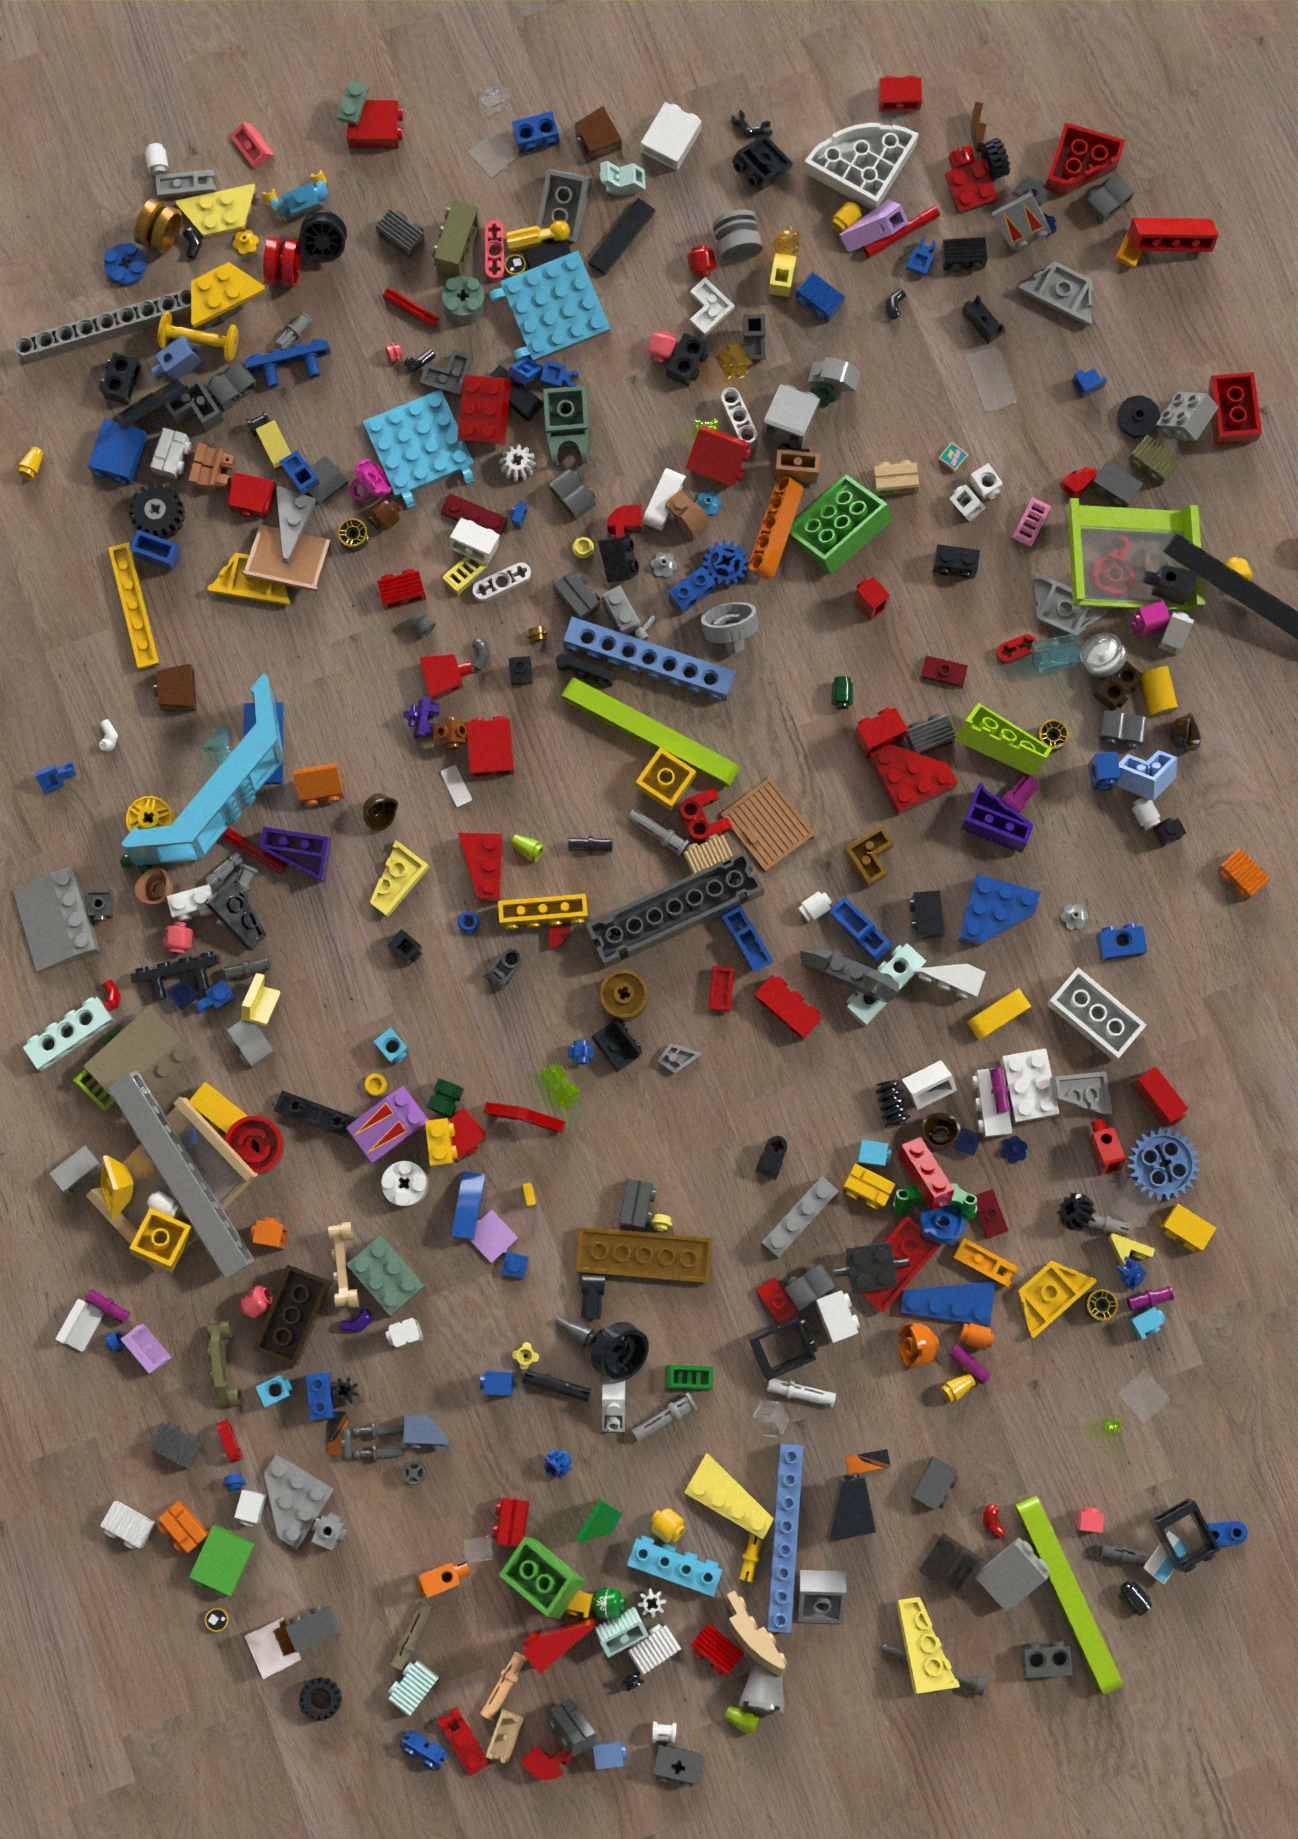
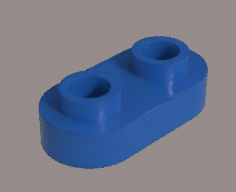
(1225, 1532)

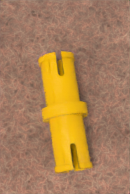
(751, 1558)

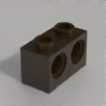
(1122, 688)

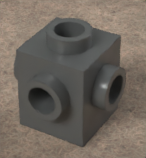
(1029, 184)

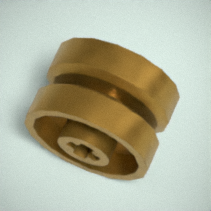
(158, 226)
(623, 982)

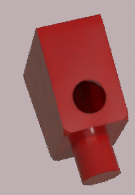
(444, 674)
(1108, 1156)

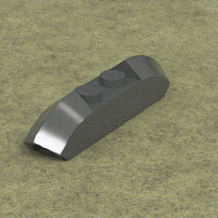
(849, 973)

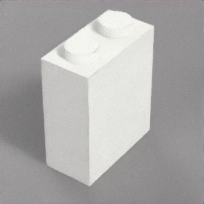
(671, 135)

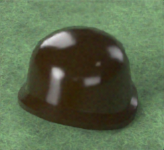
(1185, 733)
(379, 811)
(940, 1130)

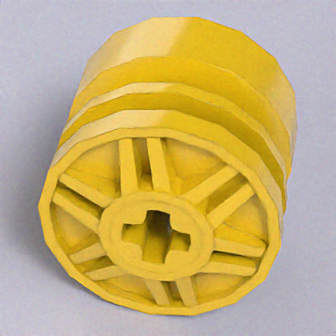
(149, 806)

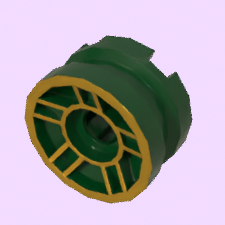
(344, 533)
(1060, 731)
(1109, 1309)

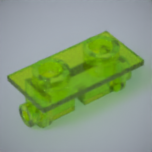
(555, 1076)

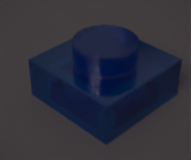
(183, 994)
(967, 1141)

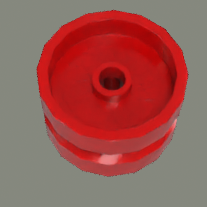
(281, 262)

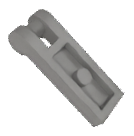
(185, 183)

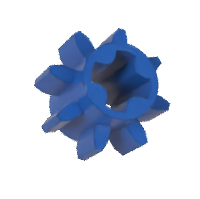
(581, 1052)
(557, 1463)

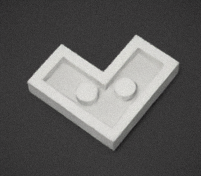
(714, 305)

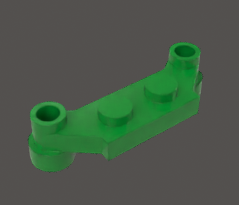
(911, 1195)

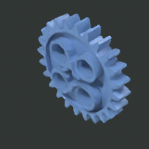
(1182, 1156)

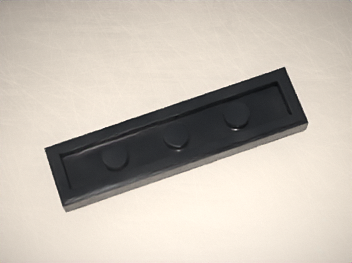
(621, 236)

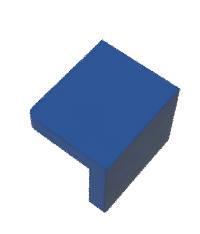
(1088, 382)

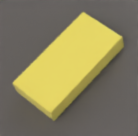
(273, 442)

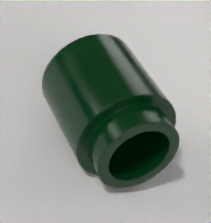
(842, 692)

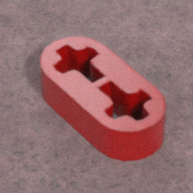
(1014, 644)
(229, 1441)

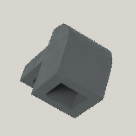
(754, 335)

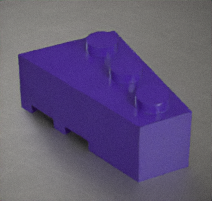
(995, 821)
(299, 849)

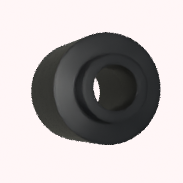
(1135, 1598)

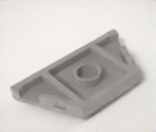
(1062, 290)
(1055, 608)

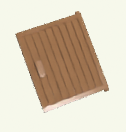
(268, 564)
(768, 824)

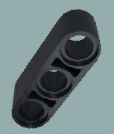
(521, 398)

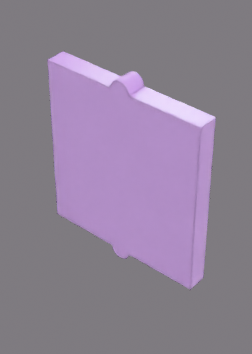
(493, 1236)

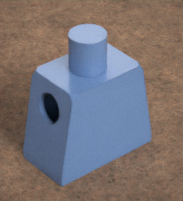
(177, 360)

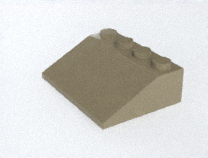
(144, 1047)

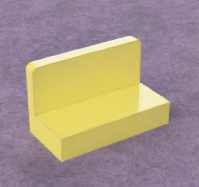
(259, 1002)

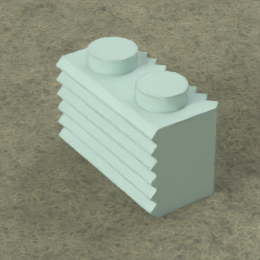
(621, 1632)
(412, 1688)

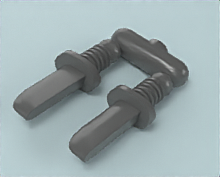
(375, 1453)

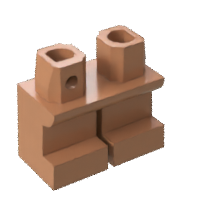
(208, 467)

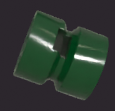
(445, 1097)

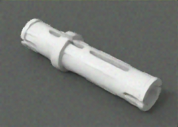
(806, 1393)

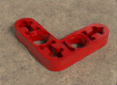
(525, 1115)

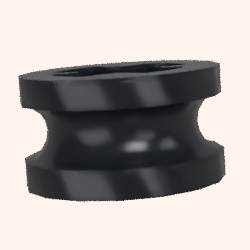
(633, 1681)

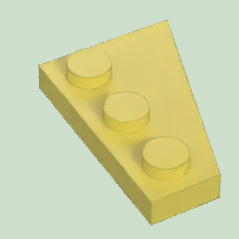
(399, 877)

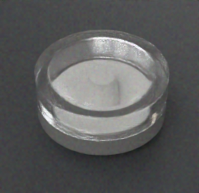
(1103, 654)

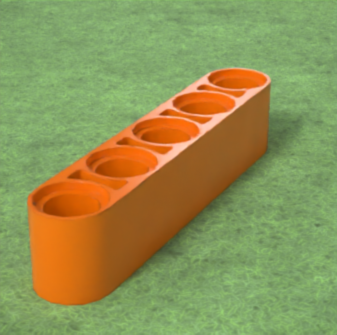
(775, 527)

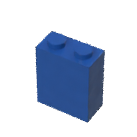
(117, 452)

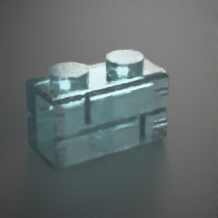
(1055, 653)

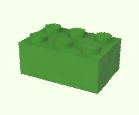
(541, 1577)

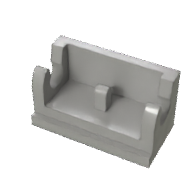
(77, 1171)

